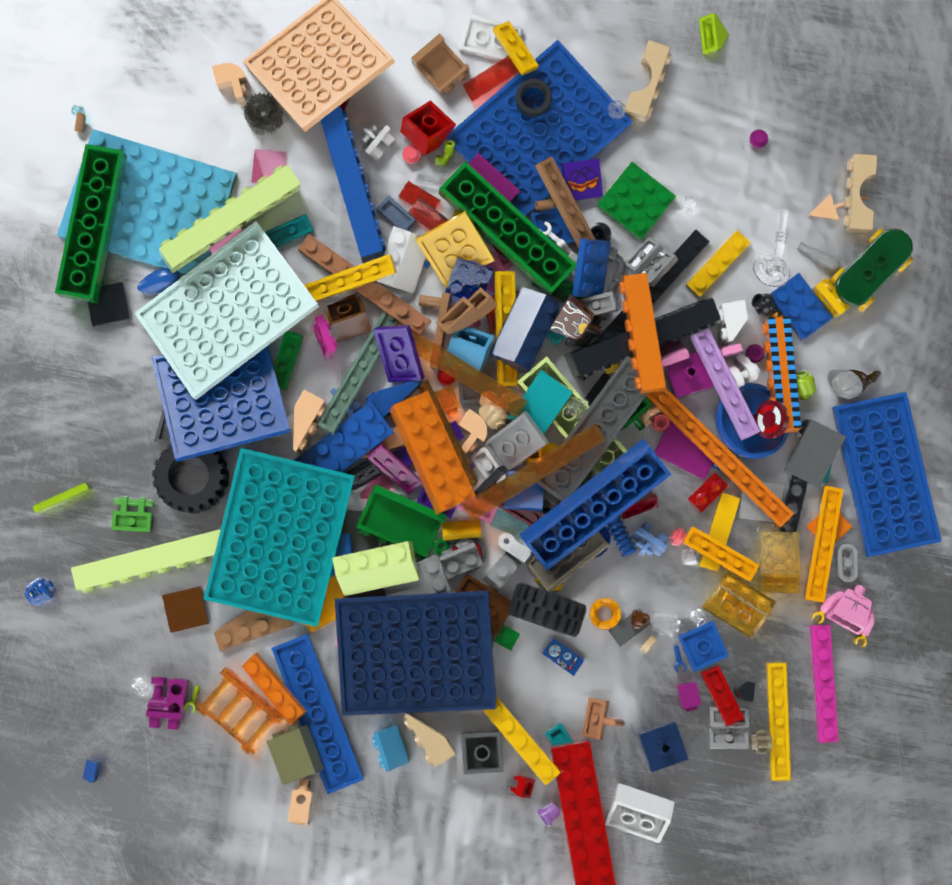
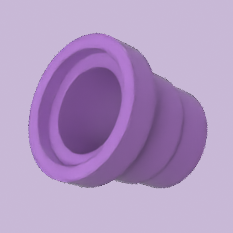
(549, 814)

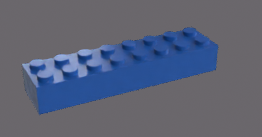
(351, 183)
(595, 504)

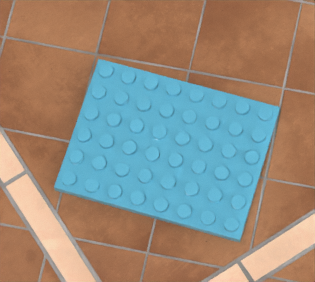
(157, 199)

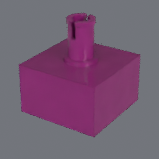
(688, 377)

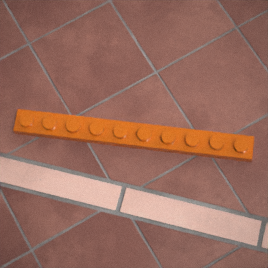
(721, 456)

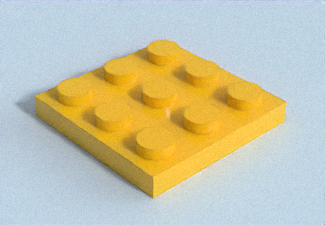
(454, 239)

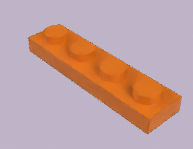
(274, 688)

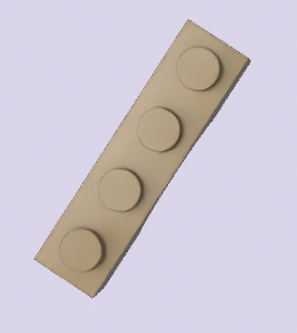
(639, 102)
(859, 217)

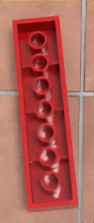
(583, 814)

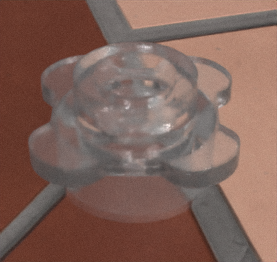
(139, 686)

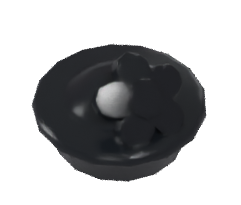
(601, 231)

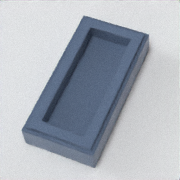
(396, 214)

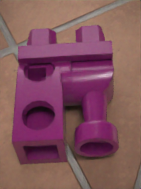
(167, 707)

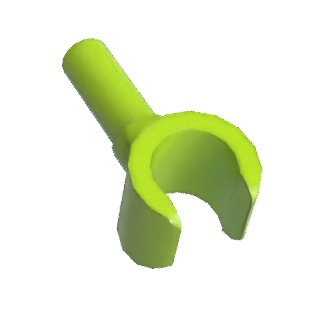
(193, 699)

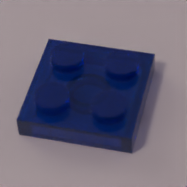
(467, 278)

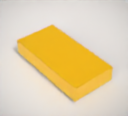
(461, 529)

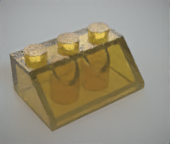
(739, 604)

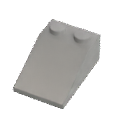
(431, 580)

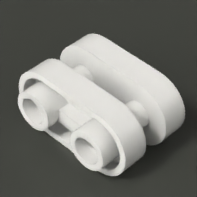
(743, 369)

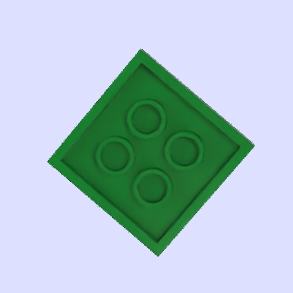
(636, 201)

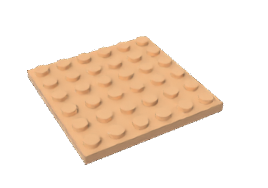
(318, 62)

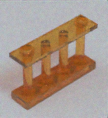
(243, 691)

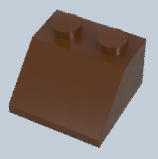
(347, 317)

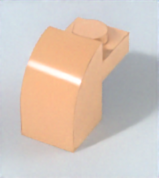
(231, 75)
(476, 427)

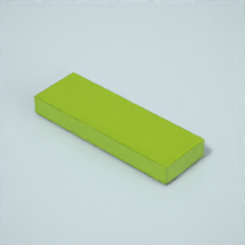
(62, 498)

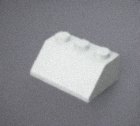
(407, 260)
(639, 813)

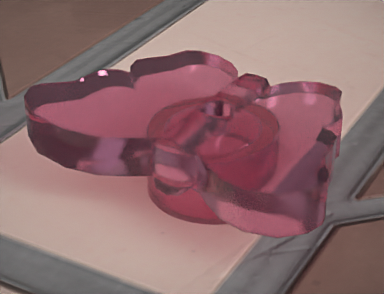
(382, 481)

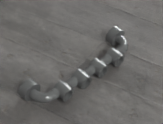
(612, 287)

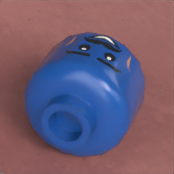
(39, 591)

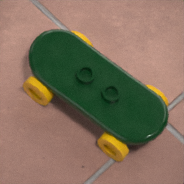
(885, 255)

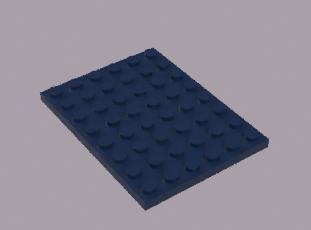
(415, 653)

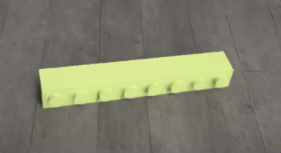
(145, 561)

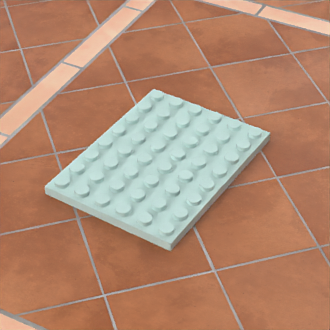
(226, 310)

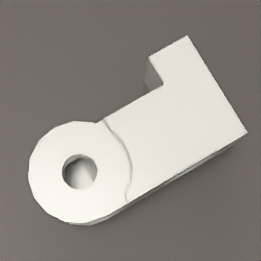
(514, 548)

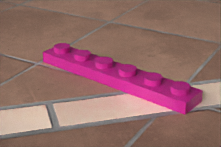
(824, 683)

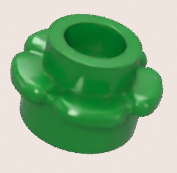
(436, 545)

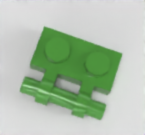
(132, 521)

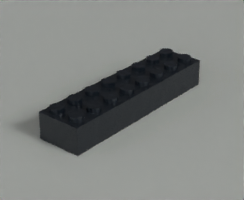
(668, 327)

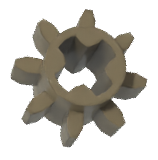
(761, 741)

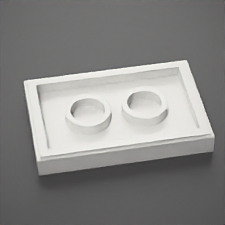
(480, 39)

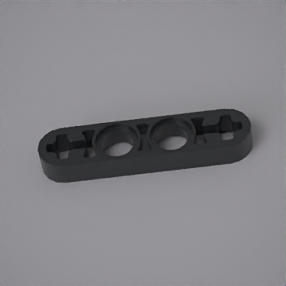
(797, 500)

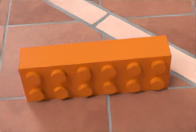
(432, 452)

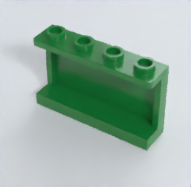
(399, 520)

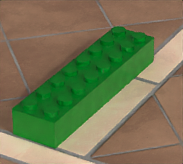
(91, 223)
(508, 229)

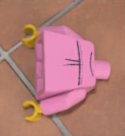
(850, 611)

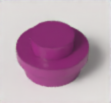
(758, 138)
(754, 353)

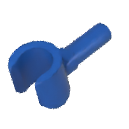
(678, 659)

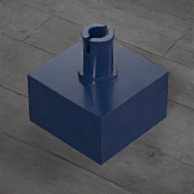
(662, 746)

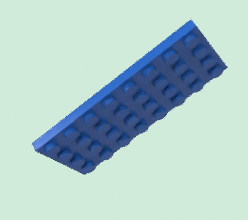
(886, 474)

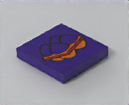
(583, 178)

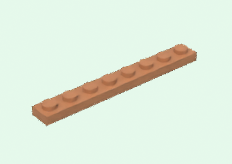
(372, 291)

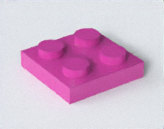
(326, 342)

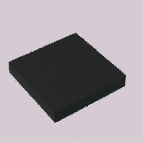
(111, 306)

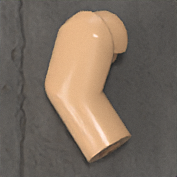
(651, 411)

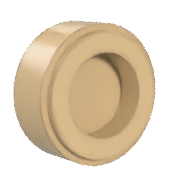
(648, 644)

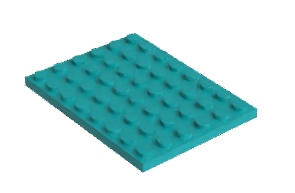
(279, 537)

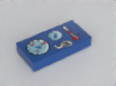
(563, 656)

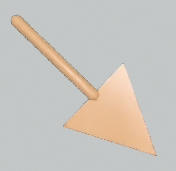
(827, 209)

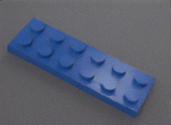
(350, 441)

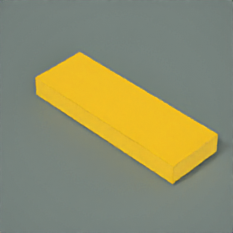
(515, 48)

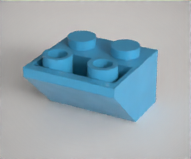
(471, 346)
(391, 748)

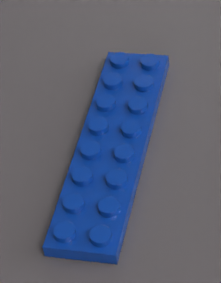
(308, 685)

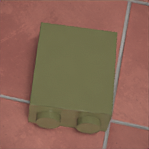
(294, 754)

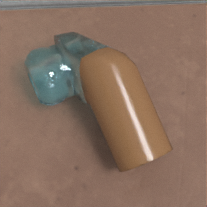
(79, 111)
(545, 204)

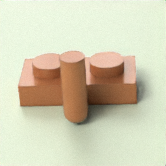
(597, 718)

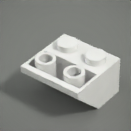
(733, 318)

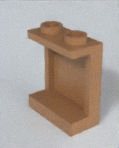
(440, 65)

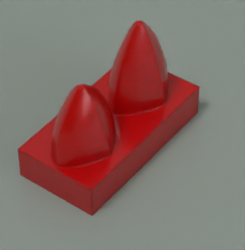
(707, 492)

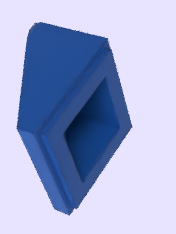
(91, 770)

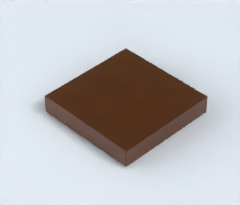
(185, 609)

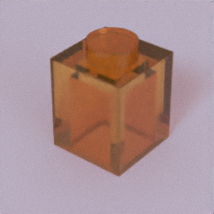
(448, 400)

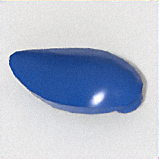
(158, 281)

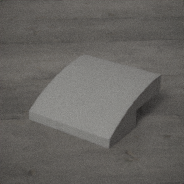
(651, 259)
(750, 511)
(728, 737)

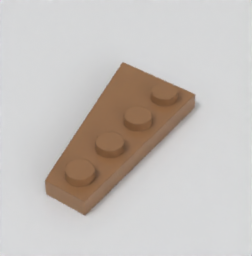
(248, 627)

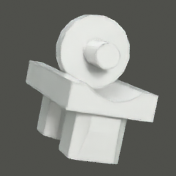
(382, 134)

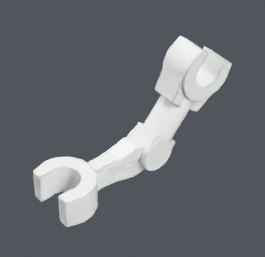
(560, 242)

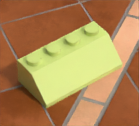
(376, 568)

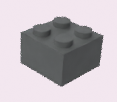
(482, 752)

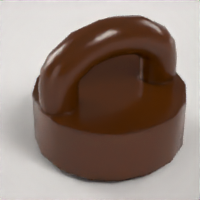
(637, 619)

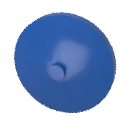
(754, 446)

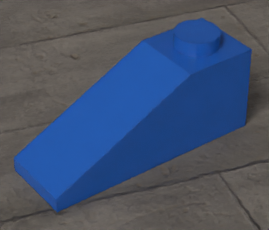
(386, 398)

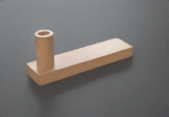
(444, 305)

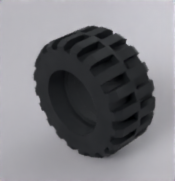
(195, 502)
(547, 609)

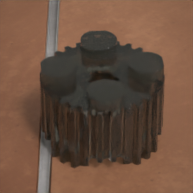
(263, 124)

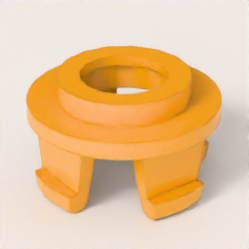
(612, 605)

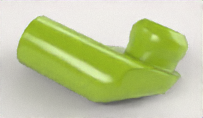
(448, 153)

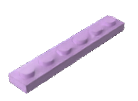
(725, 384)

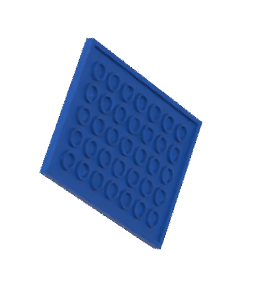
(569, 131)

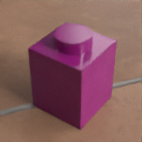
(688, 696)

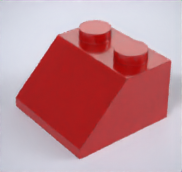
(427, 127)

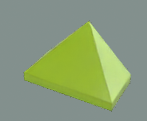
(712, 33)

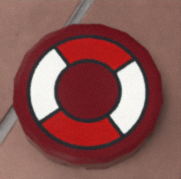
(771, 419)

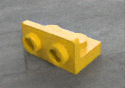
(827, 295)

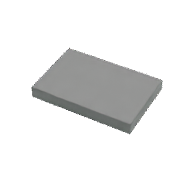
(516, 442)

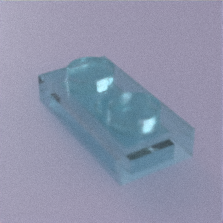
(508, 523)

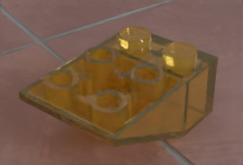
(779, 562)

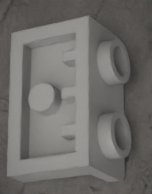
(460, 560)

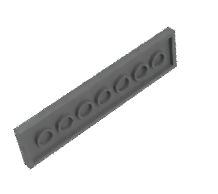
(610, 413)

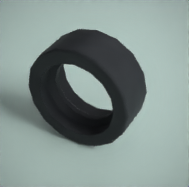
(533, 83)

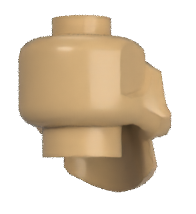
(493, 414)

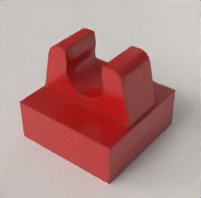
(524, 786)

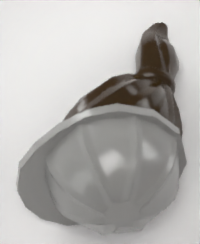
(850, 383)

